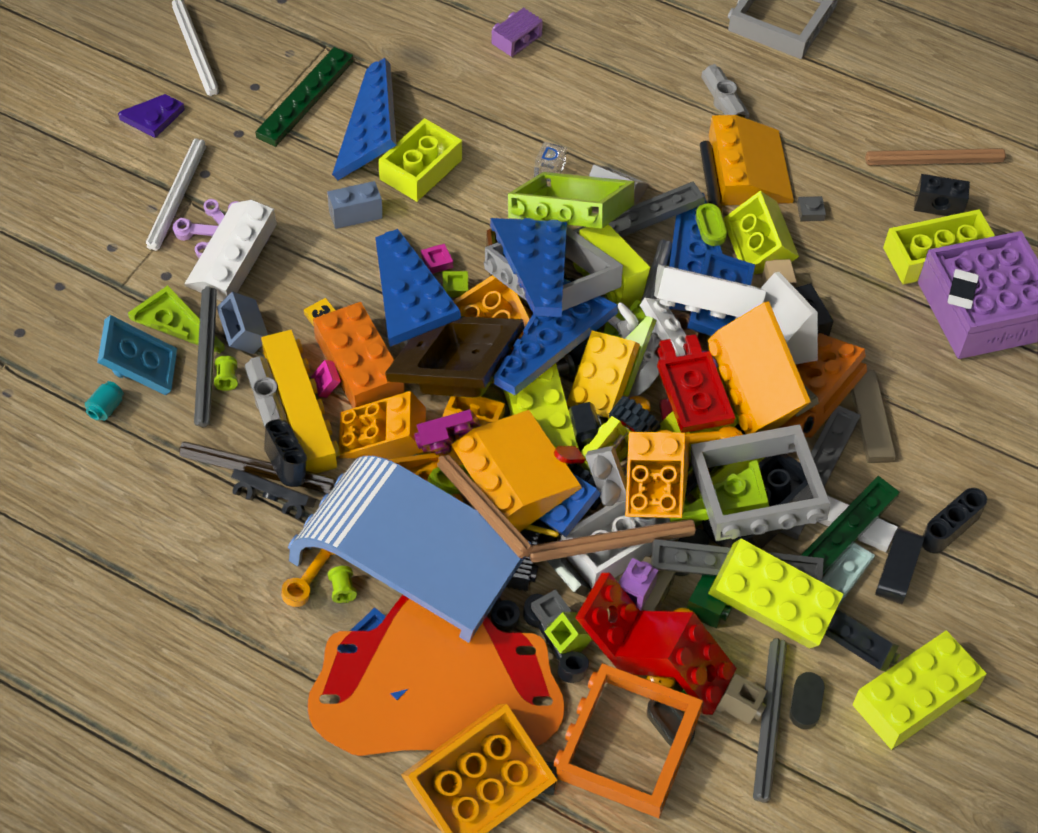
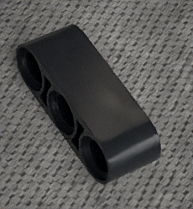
(285, 453)
(958, 510)
(899, 565)

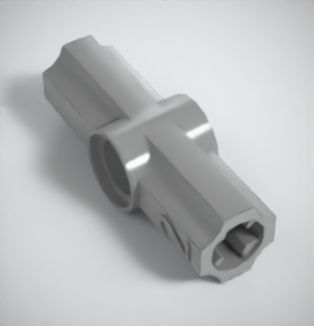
(723, 92)
(262, 384)

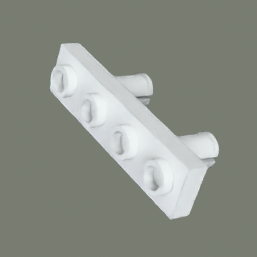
(667, 325)

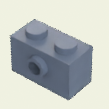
(355, 204)
(242, 322)

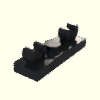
(272, 491)
(862, 640)

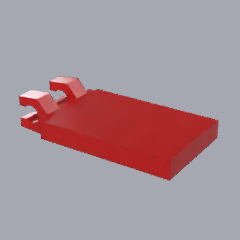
(693, 386)

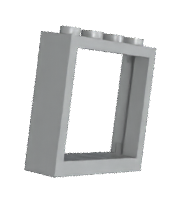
(777, 37)
(603, 270)
(752, 447)

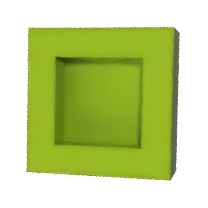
(455, 282)

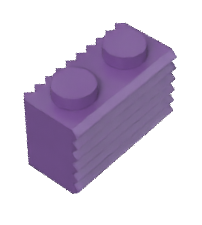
(517, 31)

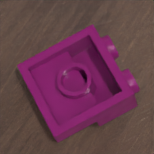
(440, 433)

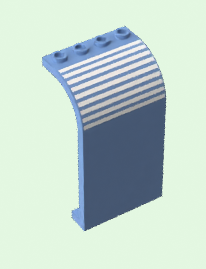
(412, 541)

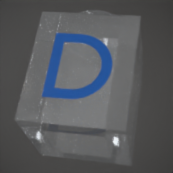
(550, 159)

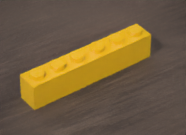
(299, 400)

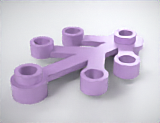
(200, 229)

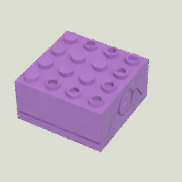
(1004, 298)

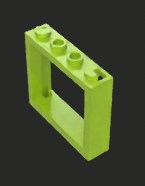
(571, 199)

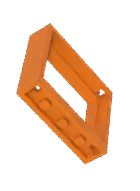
(607, 788)

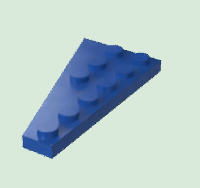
(537, 258)

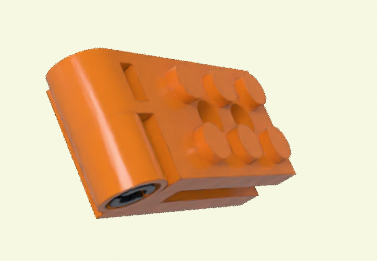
(829, 379)

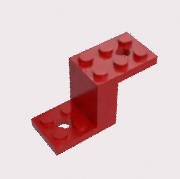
(656, 642)

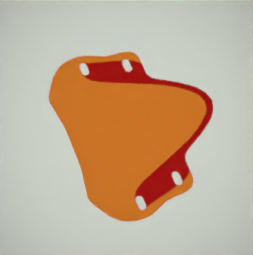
(445, 680)

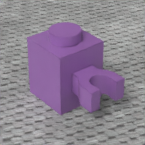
(639, 581)

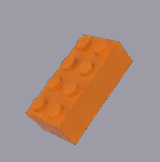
(358, 354)

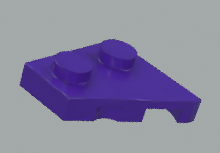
(153, 114)

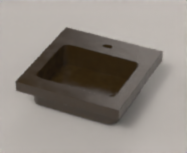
(457, 356)

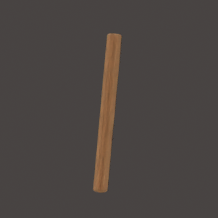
(941, 156)
(485, 506)
(612, 540)

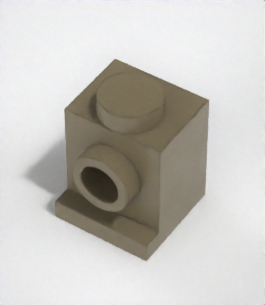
(743, 699)

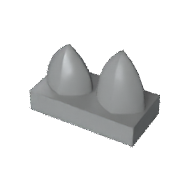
(607, 475)

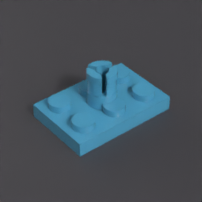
(137, 355)

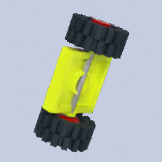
(624, 418)

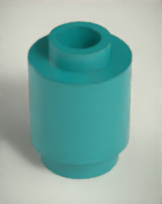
(104, 401)

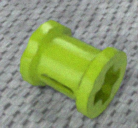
(225, 376)
(342, 584)

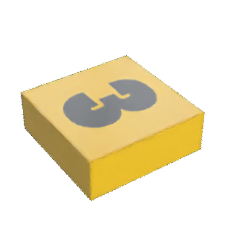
(317, 309)

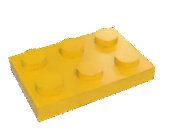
(603, 372)

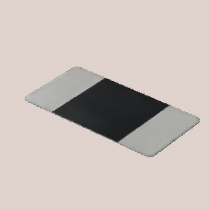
(963, 289)

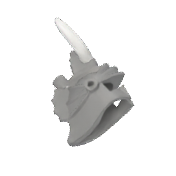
(648, 368)

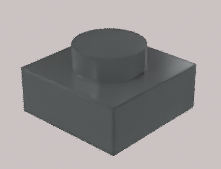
(811, 208)
(549, 608)

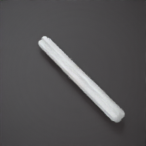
(195, 47)
(175, 194)

